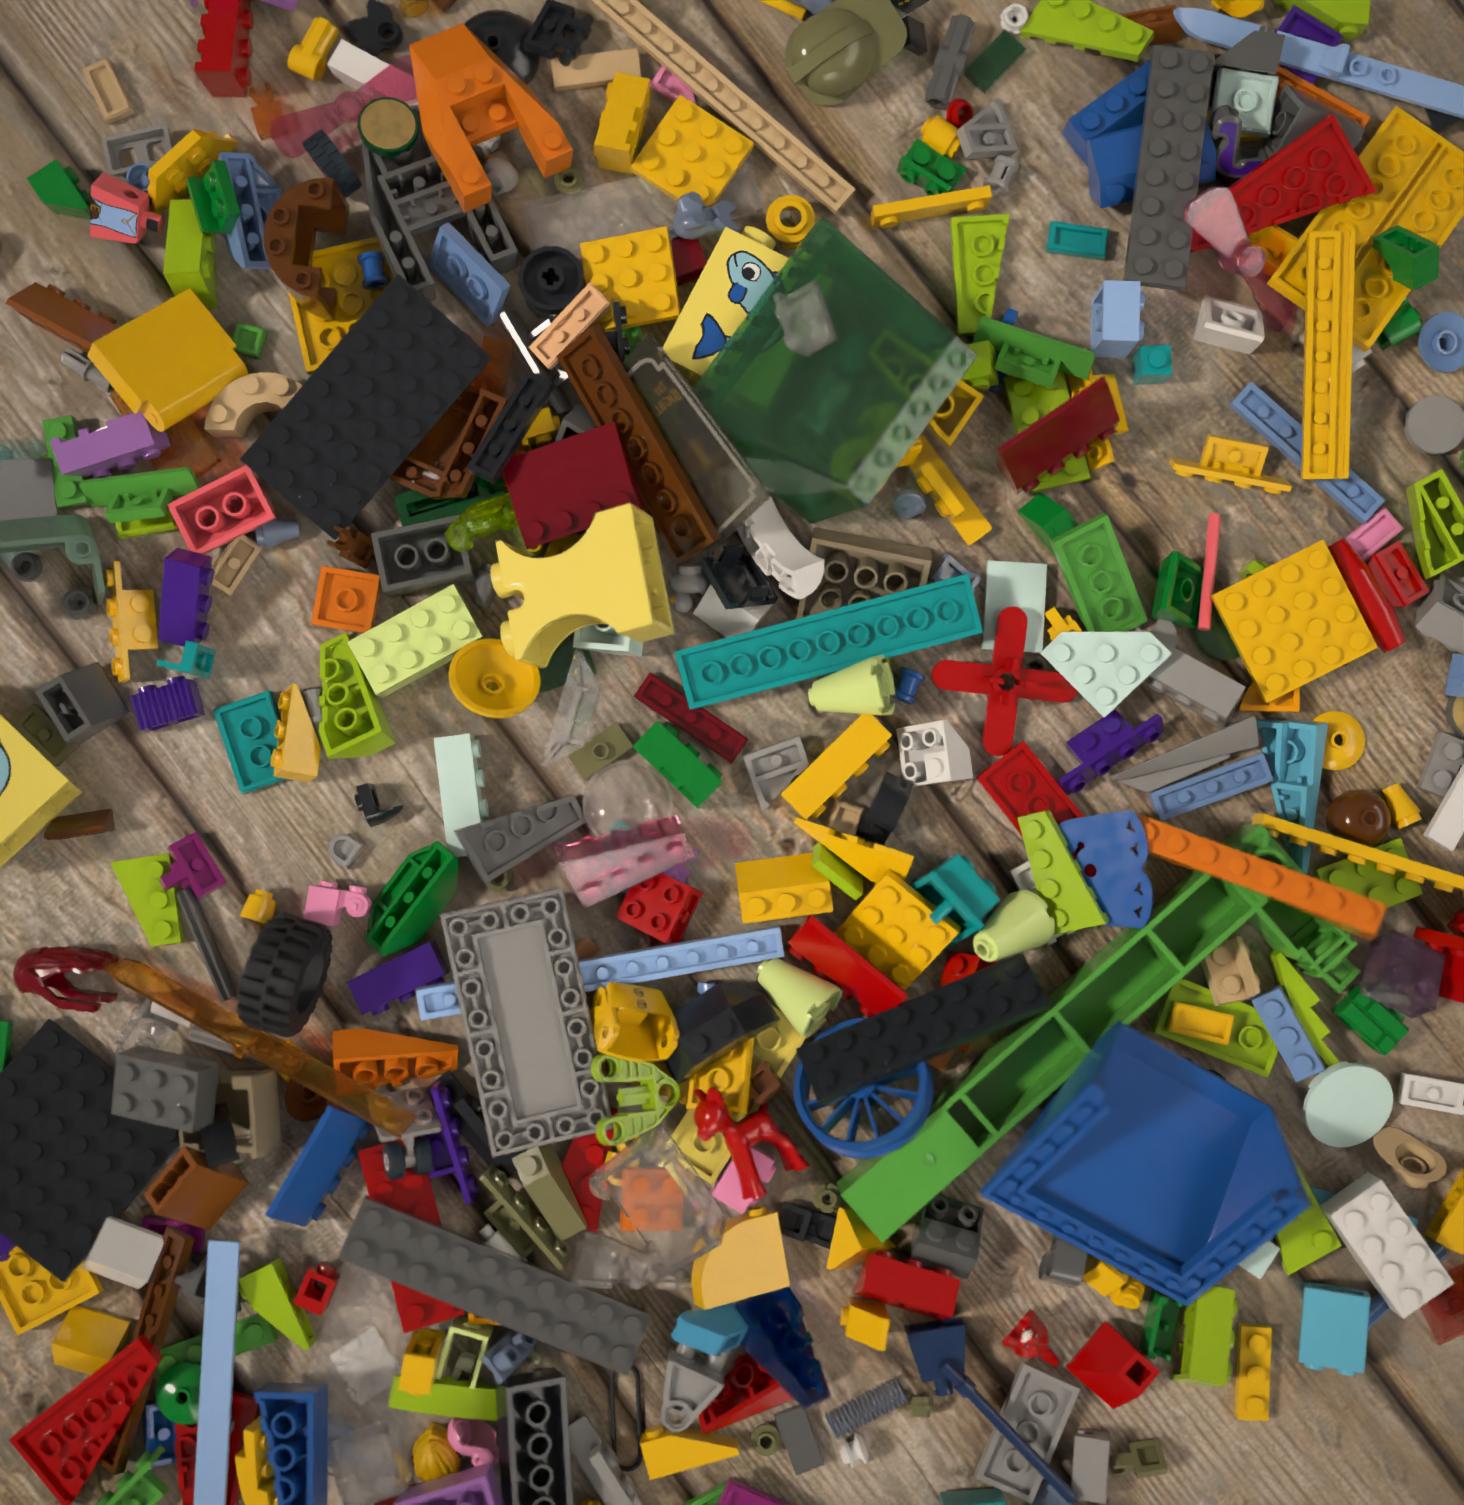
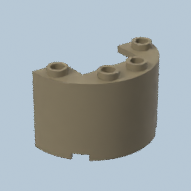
(253, 1109)

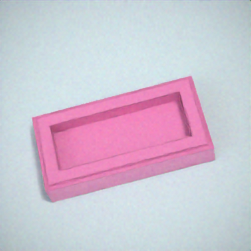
(1374, 533)

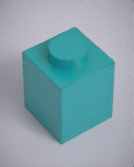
(1152, 364)

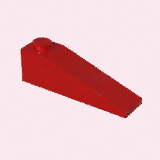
(744, 1393)

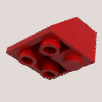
(1112, 1367)

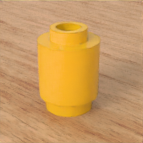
(941, 136)

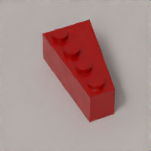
(225, 48)

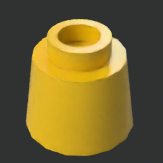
(259, 906)

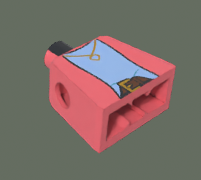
(121, 211)

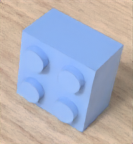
(1116, 318)

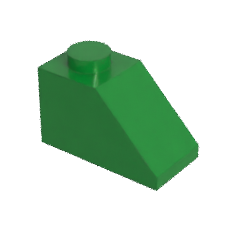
(1046, 518)

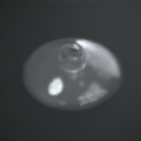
(608, 786)

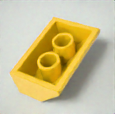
(781, 888)

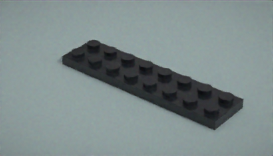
(922, 1028)

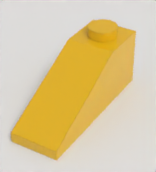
(674, 1452)

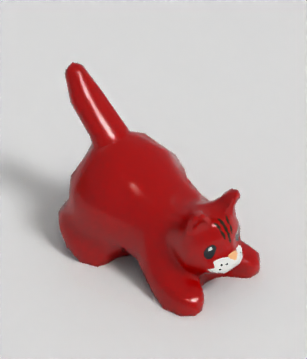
(1031, 1339)

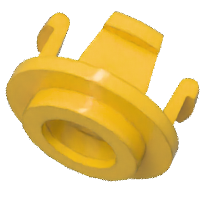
(789, 236)

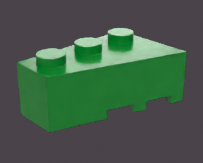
(679, 763)

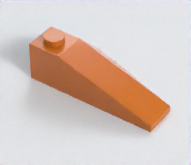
(387, 1058)

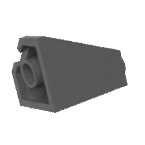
(1297, 113)

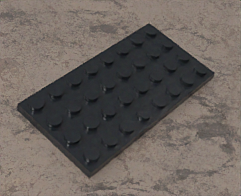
(366, 407)

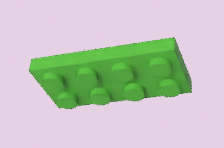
(1098, 577)

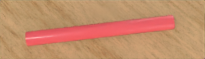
(1209, 571)

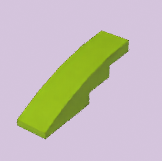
(1302, 1000)
(449, 1399)

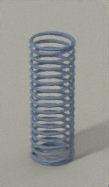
(904, 1400)

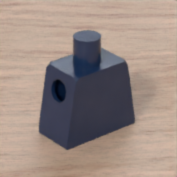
(934, 1343)

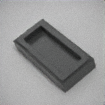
(799, 1439)

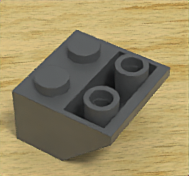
(82, 702)
(947, 1235)

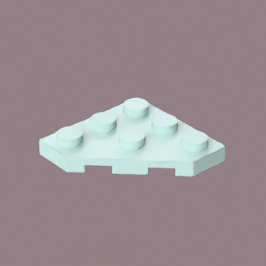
(1105, 664)

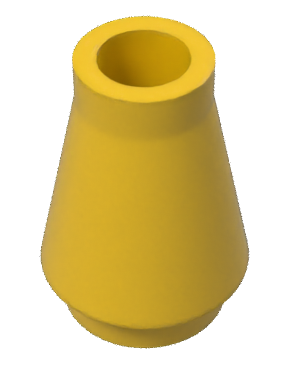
(1402, 808)

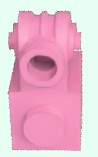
(327, 901)

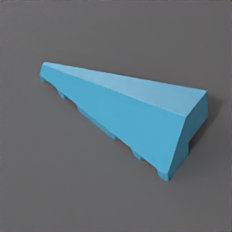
(1295, 762)

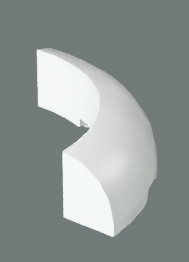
(780, 552)

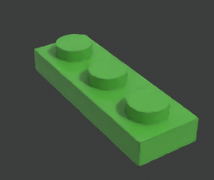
(66, 487)

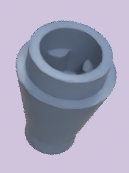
(277, 532)

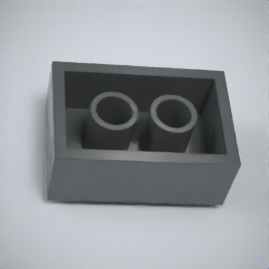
(420, 558)
(165, 1088)

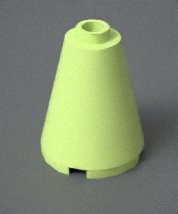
(856, 689)
(1014, 927)
(798, 994)

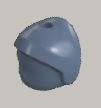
(910, 503)

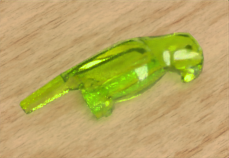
(480, 521)

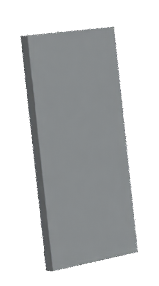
(526, 1020)

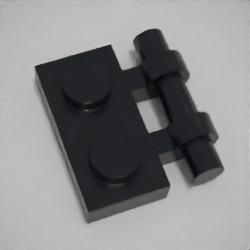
(549, 30)

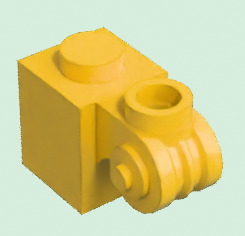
(1111, 1281)

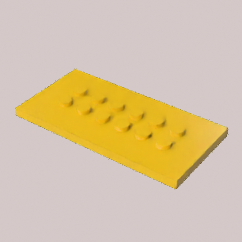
(1416, 187)

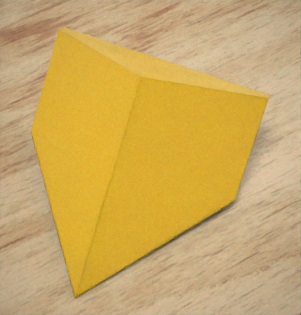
(852, 1241)

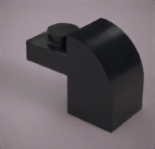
(885, 809)

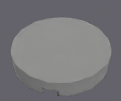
(1434, 425)

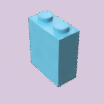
(1334, 1328)

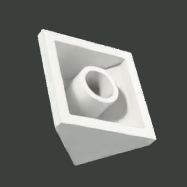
(1229, 325)
(730, 621)
(124, 1252)

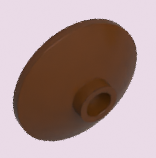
(304, 1103)

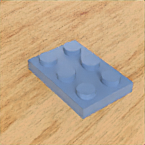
(468, 274)

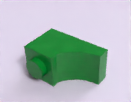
(1410, 256)

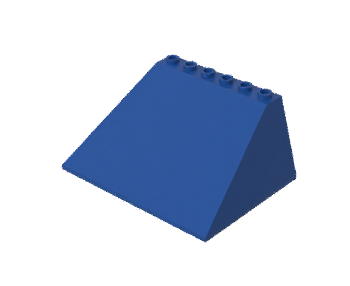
(1153, 1167)

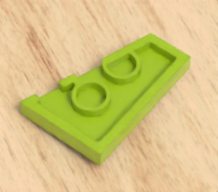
(154, 908)

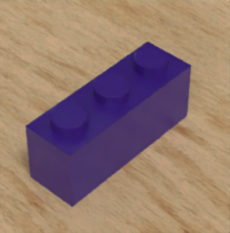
(185, 597)
(398, 978)

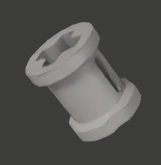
(1001, 174)

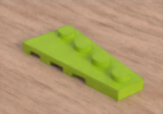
(1087, 26)
(976, 261)
(1058, 875)

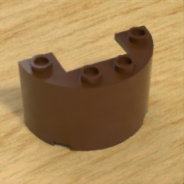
(292, 236)

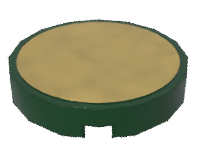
(388, 126)

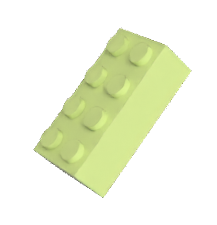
(415, 641)

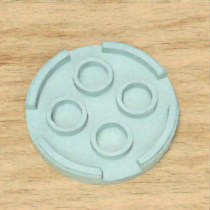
(1347, 1104)

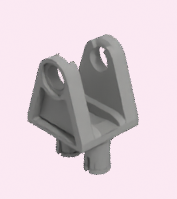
(690, 1384)

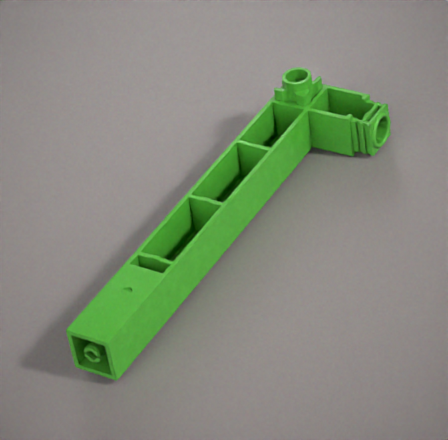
(1050, 1045)

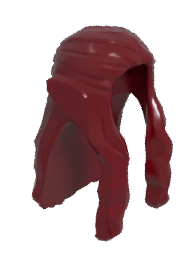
(46, 967)

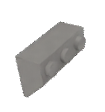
(1443, 613)

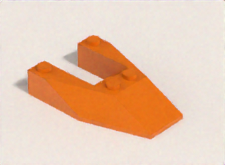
(473, 97)

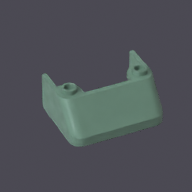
(56, 532)

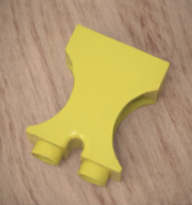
(602, 579)

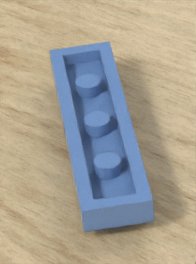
(1210, 787)

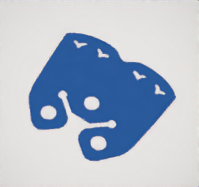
(1118, 868)

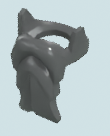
(194, 1283)

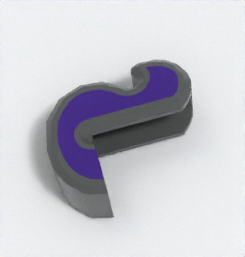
(1226, 133)

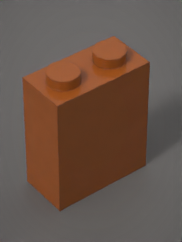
(193, 1191)

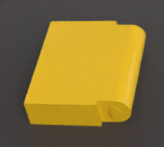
(169, 360)

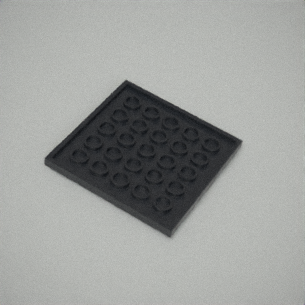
(65, 1153)

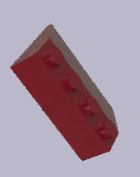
(1058, 437)
(568, 482)

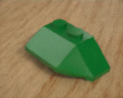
(412, 899)

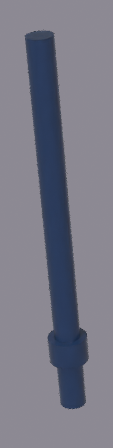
(966, 1388)

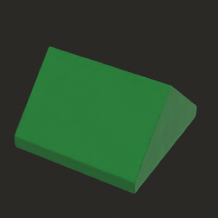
(1178, 591)

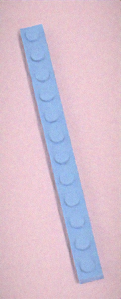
(640, 965)

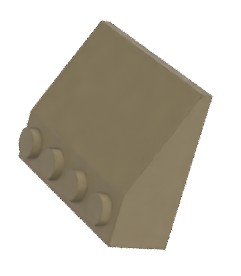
(862, 570)

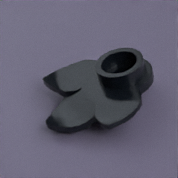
(372, 29)

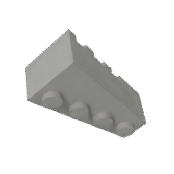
(1196, 686)

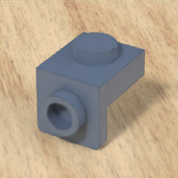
(948, 568)

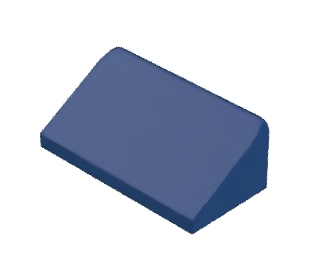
(157, 1432)

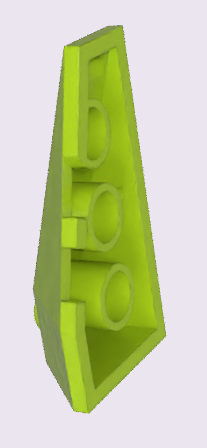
(351, 711)

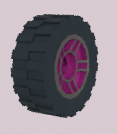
(331, 162)

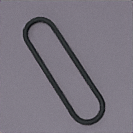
(613, 1419)

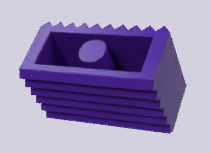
(167, 704)

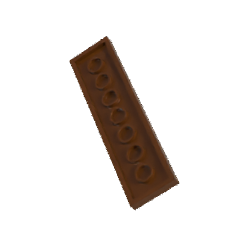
(660, 479)

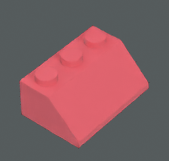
(223, 510)

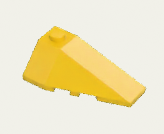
(866, 858)

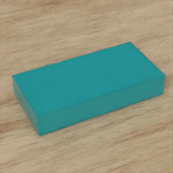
(1077, 240)

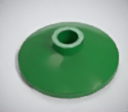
(180, 1378)

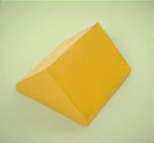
(89, 1339)

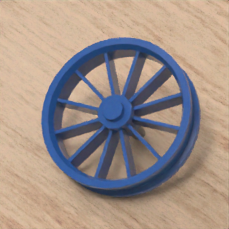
(870, 1098)

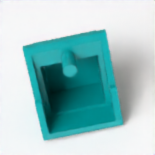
(957, 894)

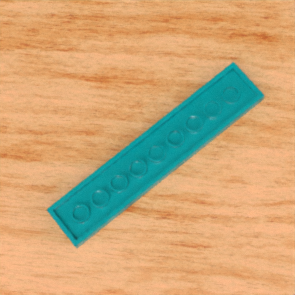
(828, 641)

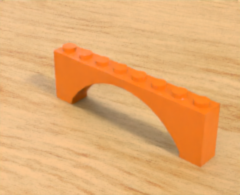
(1328, 902)

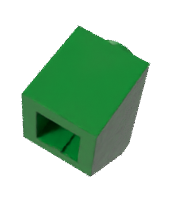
(59, 190)

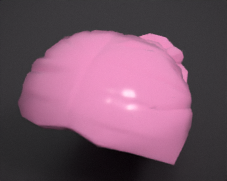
(474, 1439)

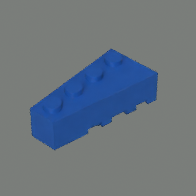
(297, 1439)

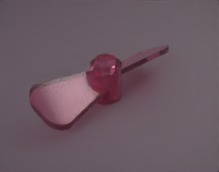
(294, 128)
(1219, 222)

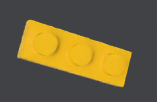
(1253, 1372)

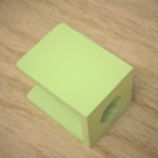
(460, 1326)

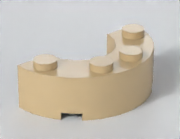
(247, 399)

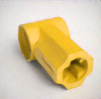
(310, 56)

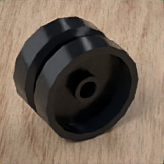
(548, 267)

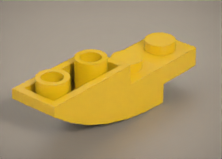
(253, 1468)

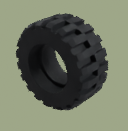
(284, 975)

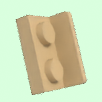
(1231, 972)

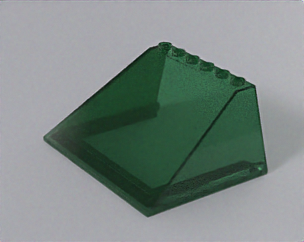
(843, 418)

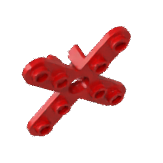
(985, 679)

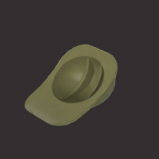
(843, 48)

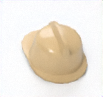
(1409, 1159)

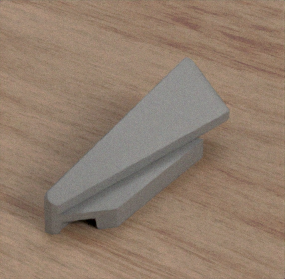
(1190, 756)

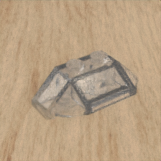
(575, 711)

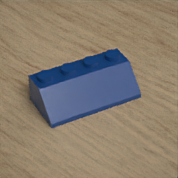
(1113, 111)
(1115, 161)
(318, 1167)

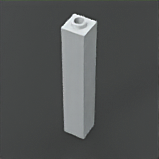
(358, 67)

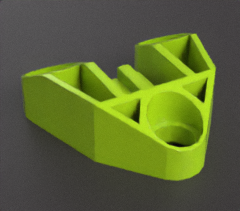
(633, 1123)

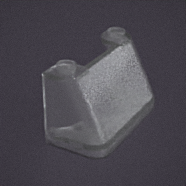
(662, 1200)

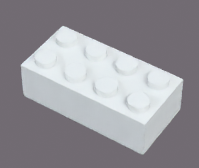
(1386, 1245)

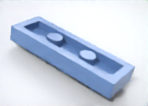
(1288, 1033)

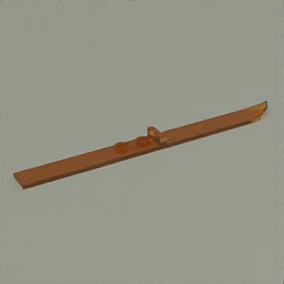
(262, 1046)

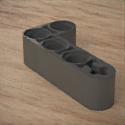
(1062, 1264)

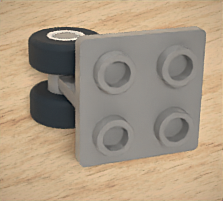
(413, 1151)

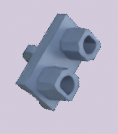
(508, 1354)

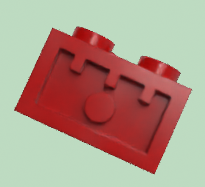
(660, 907)
(1453, 970)

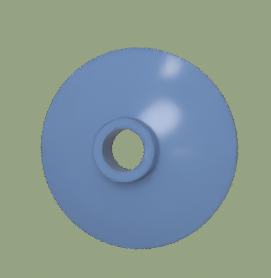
(1449, 329)

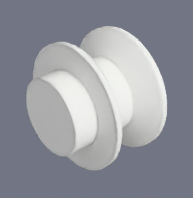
(854, 1450)

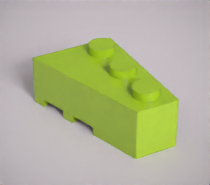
(190, 255)
(1436, 523)
(1207, 1339)

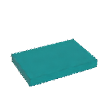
(250, 739)

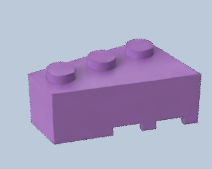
(110, 448)

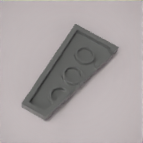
(513, 837)

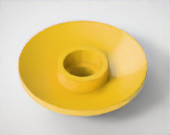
(1353, 742)

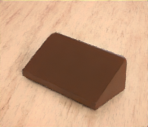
(80, 825)

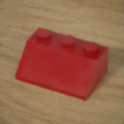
(907, 1285)

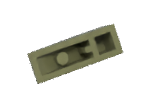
(550, 1190)

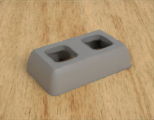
(137, 140)

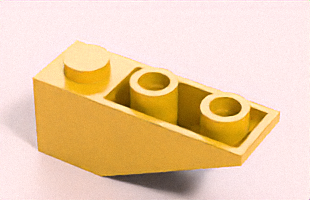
(297, 744)

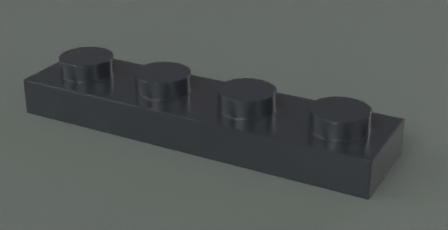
(510, 427)

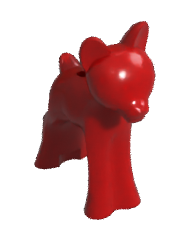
(714, 1117)

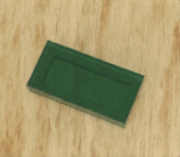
(994, 61)

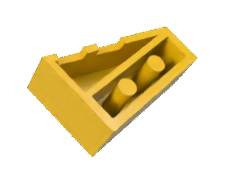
(622, 122)

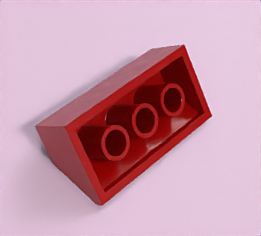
(845, 967)

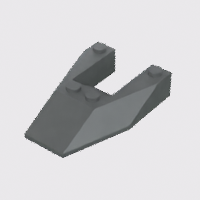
(413, 196)

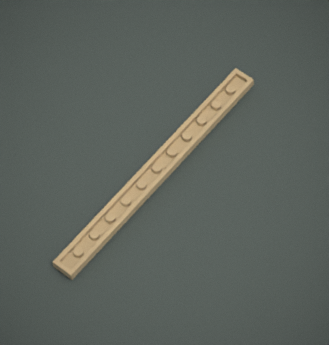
(728, 101)

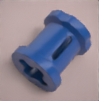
(373, 270)
(907, 685)

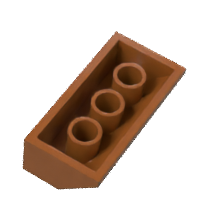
(60, 316)

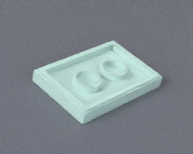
(1018, 586)

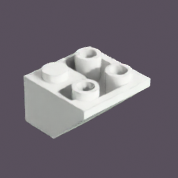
(933, 754)

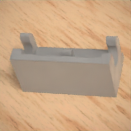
(1091, 1465)

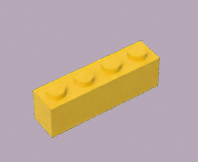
(835, 765)

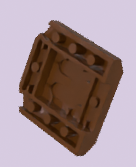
(441, 458)

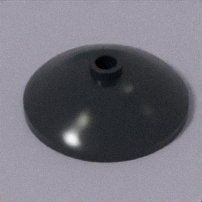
(510, 33)

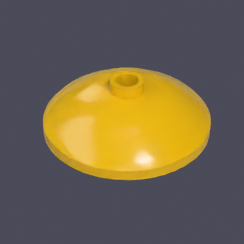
(488, 665)

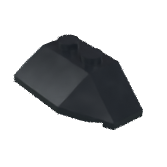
(715, 1026)

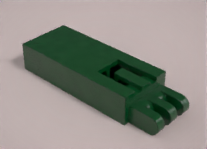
(418, 508)

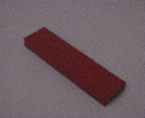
(695, 722)

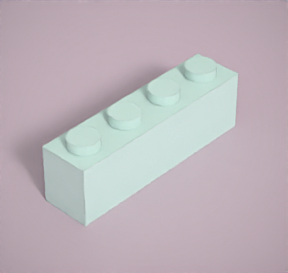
(460, 785)

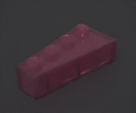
(623, 858)

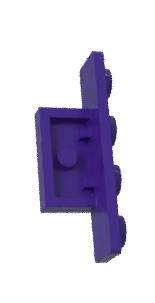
(1105, 745)
(446, 1145)

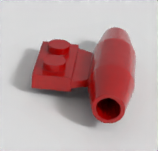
(1380, 586)

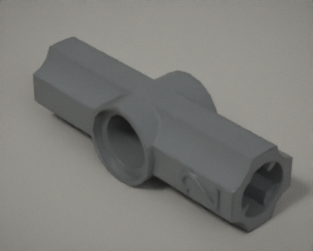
(950, 61)

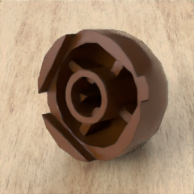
(1359, 817)

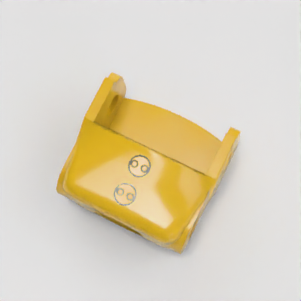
(633, 1023)

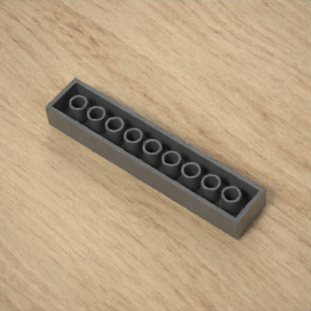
(494, 1285)

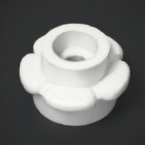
(1014, 11)

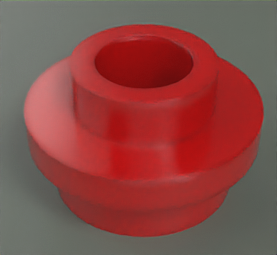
(959, 112)

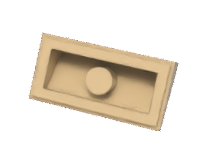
(233, 562)

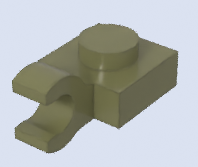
(1143, 1457)

